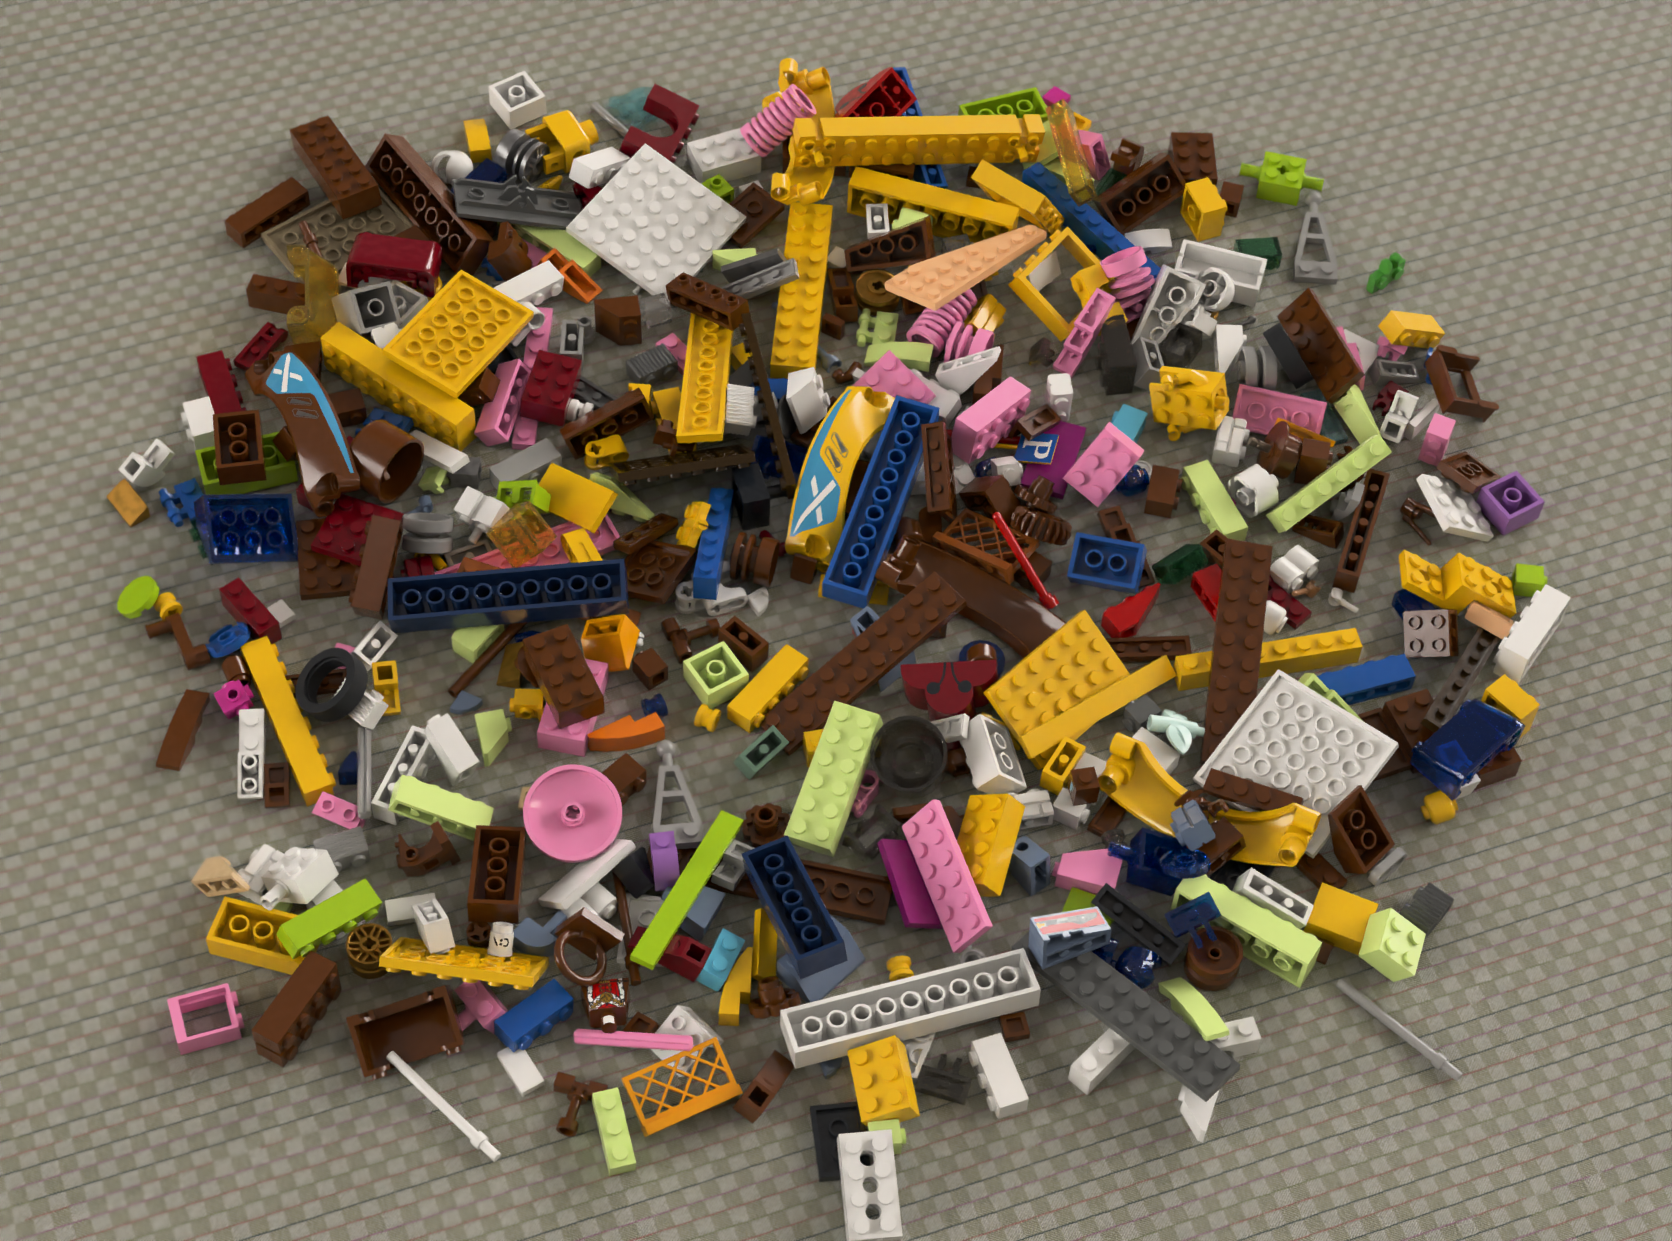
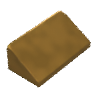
(128, 503)
(509, 675)

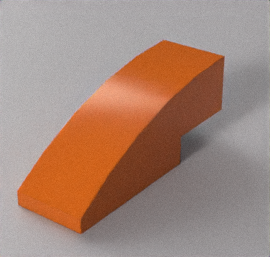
(576, 281)
(627, 734)

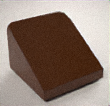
(803, 568)

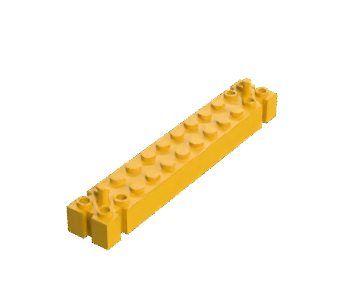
(915, 140)

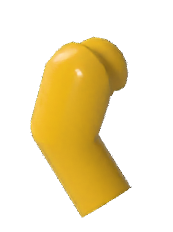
(437, 561)

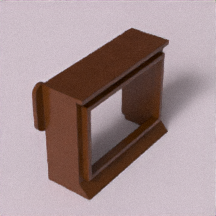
(1448, 359)

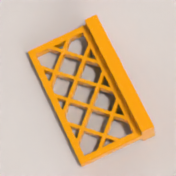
(691, 1107)

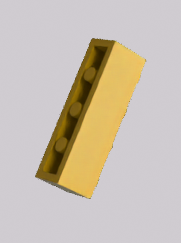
(768, 688)

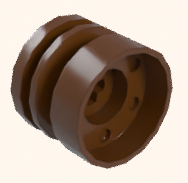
(754, 559)

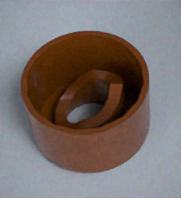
(386, 459)

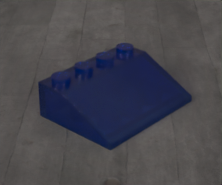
(247, 528)

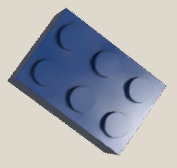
(1106, 563)

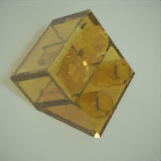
(521, 534)

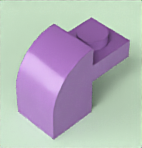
(664, 859)

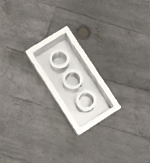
(1531, 633)

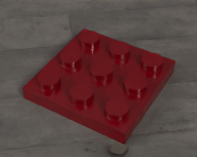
(345, 528)

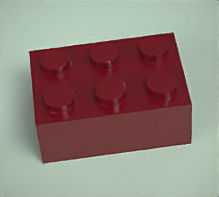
(550, 388)

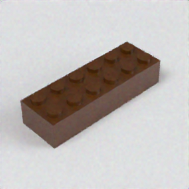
(335, 167)

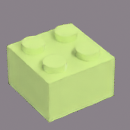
(715, 675)
(1392, 945)

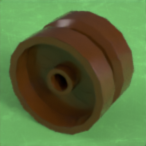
(1216, 963)

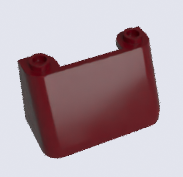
(394, 260)

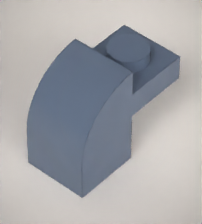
(537, 940)

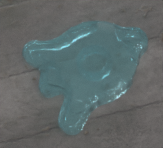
(632, 106)

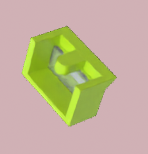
(522, 491)

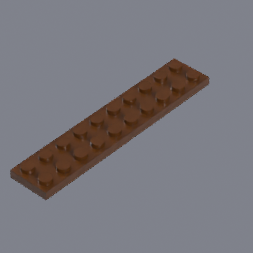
(1236, 639)
(865, 659)
(842, 890)

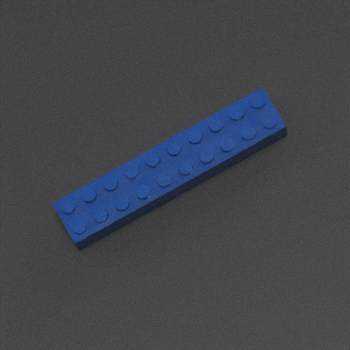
(879, 504)

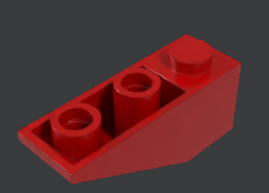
(1129, 615)

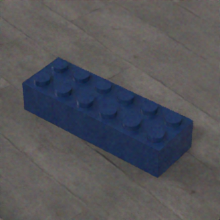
(794, 907)

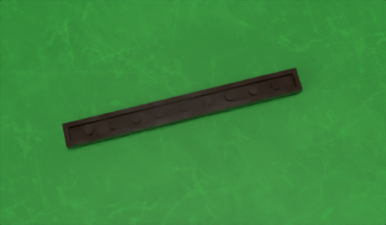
(769, 411)

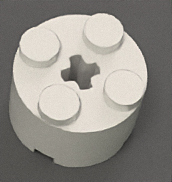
(1253, 490)

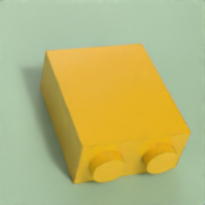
(1340, 918)

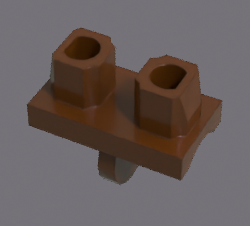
(666, 437)

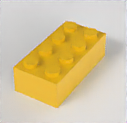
(989, 839)
(249, 935)

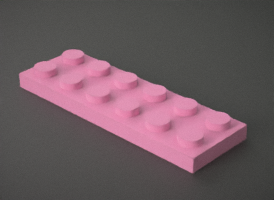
(946, 876)

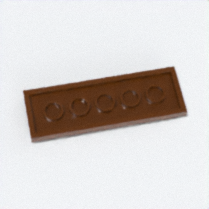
(1320, 345)

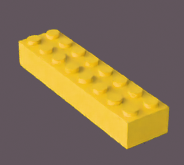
(951, 211)
(398, 388)

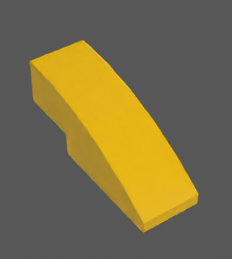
(477, 140)
(736, 990)

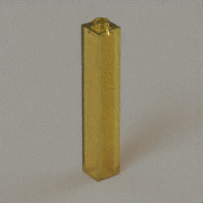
(1071, 152)

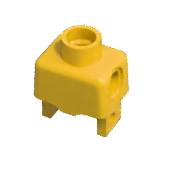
(565, 139)

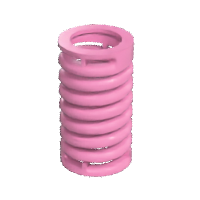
(776, 120)
(939, 324)

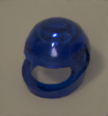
(1137, 965)

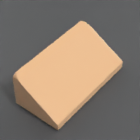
(1489, 619)

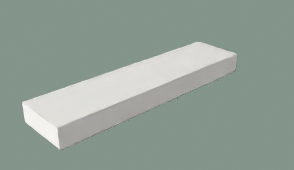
(441, 453)

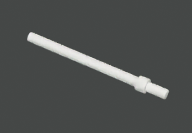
(478, 1139)

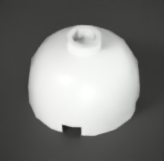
(1218, 289)

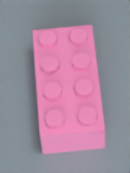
(989, 419)
(573, 737)

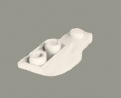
(251, 754)

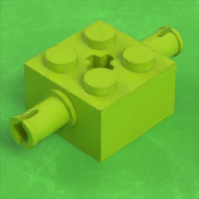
(1281, 178)

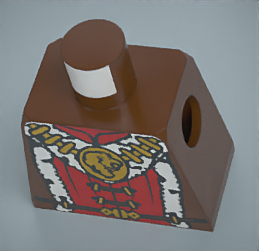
(607, 1003)

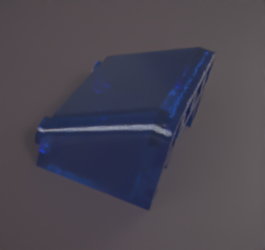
(1465, 745)

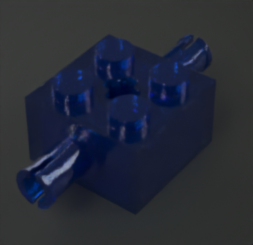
(1144, 860)

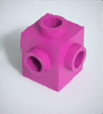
(233, 698)

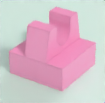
(1394, 350)

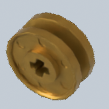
(871, 292)

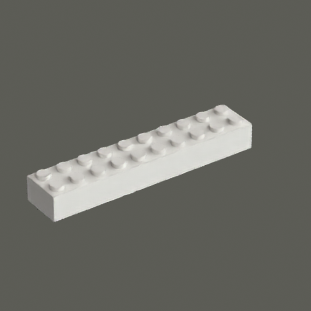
(910, 1007)

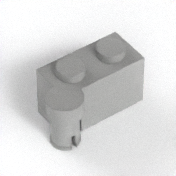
(574, 339)

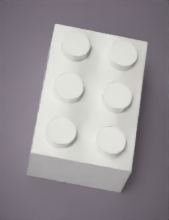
(723, 155)
(992, 757)

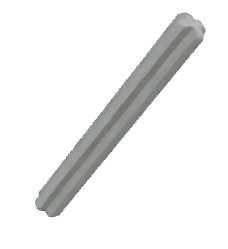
(364, 773)

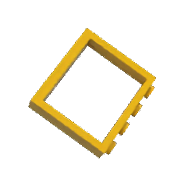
(1008, 190)
(1031, 295)

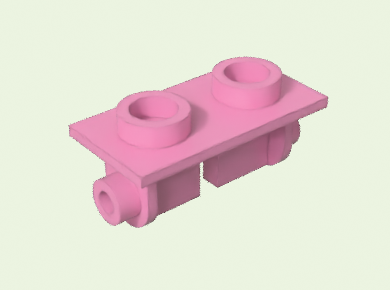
(338, 811)

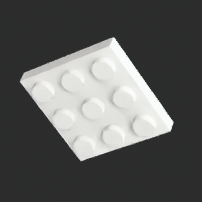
(1454, 508)

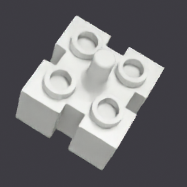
(479, 512)

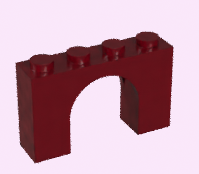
(676, 112)

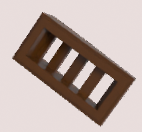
(1330, 537)

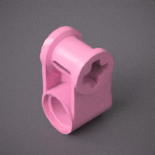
(865, 794)

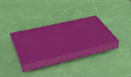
(1064, 457)
(908, 885)

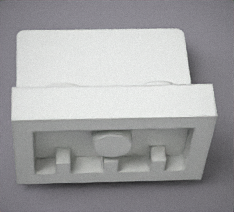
(685, 1022)

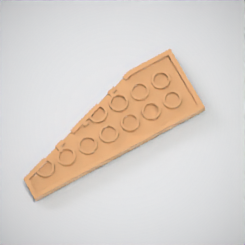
(951, 274)

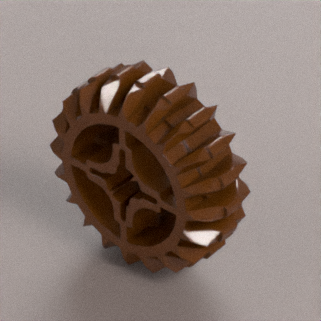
(1041, 525)

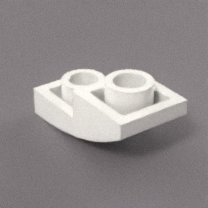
(1151, 239)

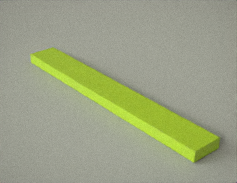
(686, 890)

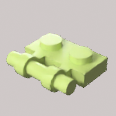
(884, 324)

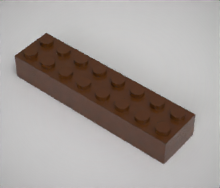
(428, 203)

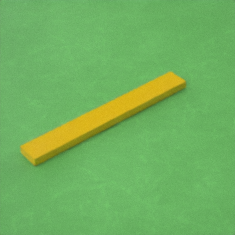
(1096, 707)

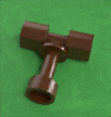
(682, 638)
(578, 1094)

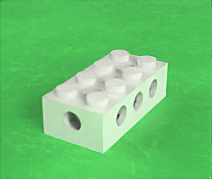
(882, 1174)

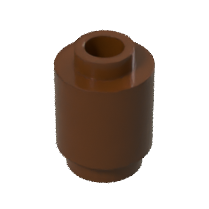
(236, 669)

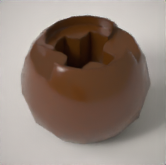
(957, 762)

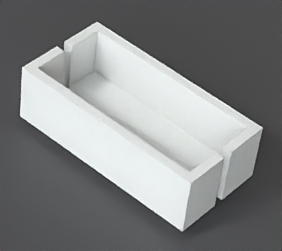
(1244, 269)

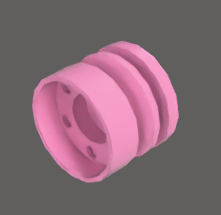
(1128, 275)
(962, 343)

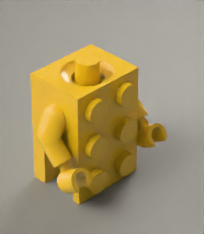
(1189, 399)

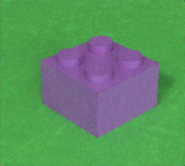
(1510, 503)

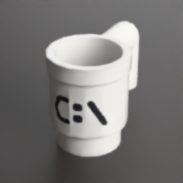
(501, 939)

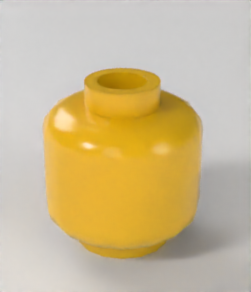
(1438, 807)

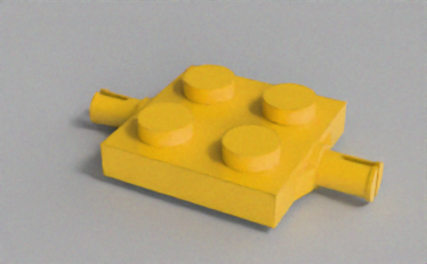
(693, 525)

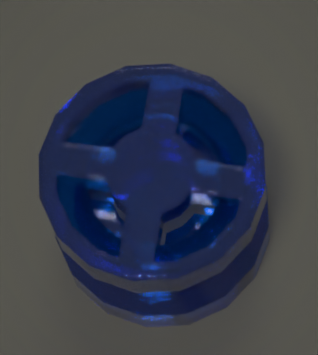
(656, 704)

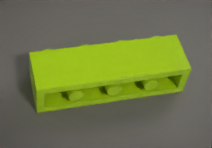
(329, 919)

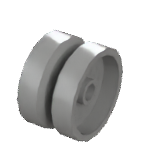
(1257, 368)
(427, 533)

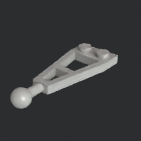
(1315, 271)
(686, 834)

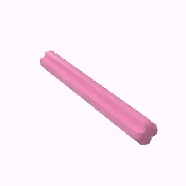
(633, 1040)

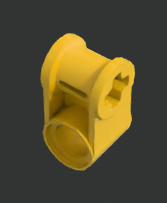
(606, 451)

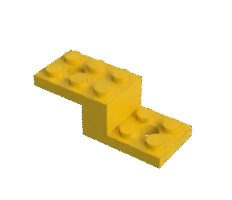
(1457, 583)

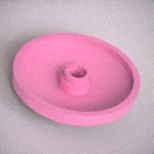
(572, 813)

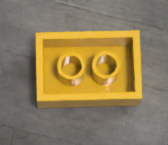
(883, 1081)

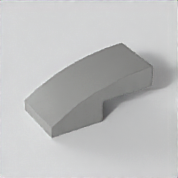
(732, 867)

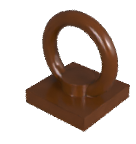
(591, 937)

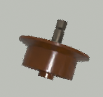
(1278, 451)

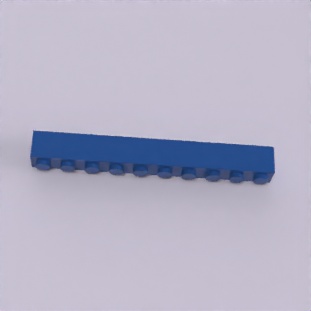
(1082, 220)

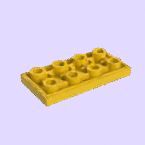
(576, 497)

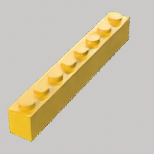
(1287, 655)
(287, 720)

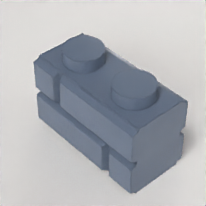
(1191, 826)

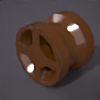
(480, 930)

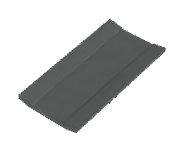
(515, 203)

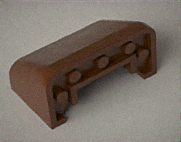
(409, 1027)

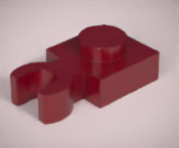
(1386, 397)

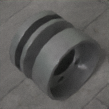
(521, 155)

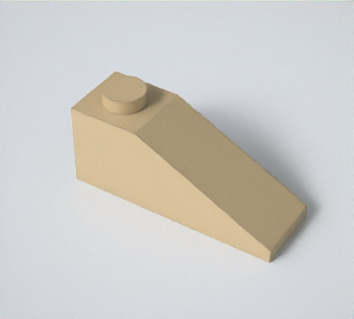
(218, 878)

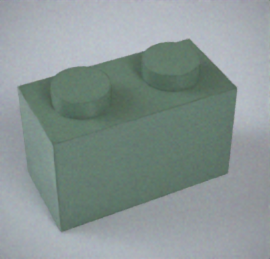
(761, 752)

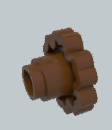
(1038, 494)
(764, 824)
(772, 998)

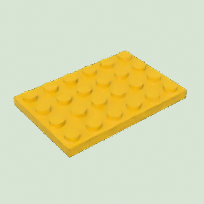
(458, 333)
(1055, 678)
(464, 962)

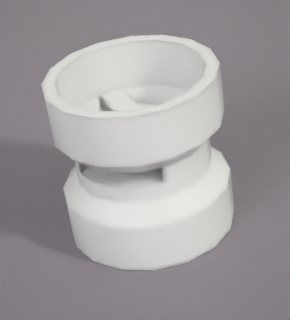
(575, 406)

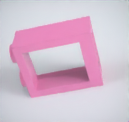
(199, 1000)

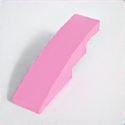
(1084, 333)

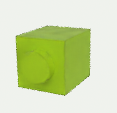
(1528, 579)

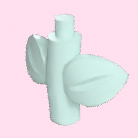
(1177, 729)

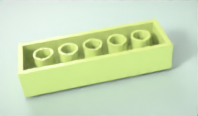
(833, 779)
(1264, 937)

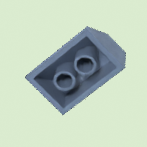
(822, 983)

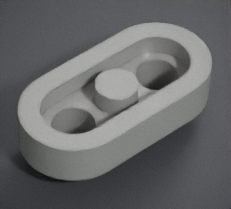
(1392, 861)

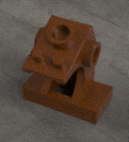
(427, 857)

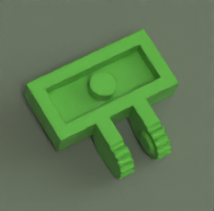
(1388, 271)

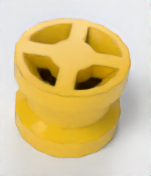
(167, 605)
(707, 718)
(899, 967)

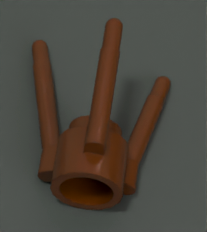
(1414, 510)

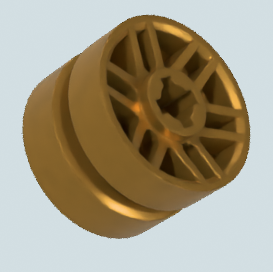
(364, 949)

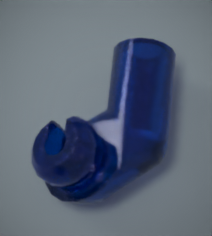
(983, 467)

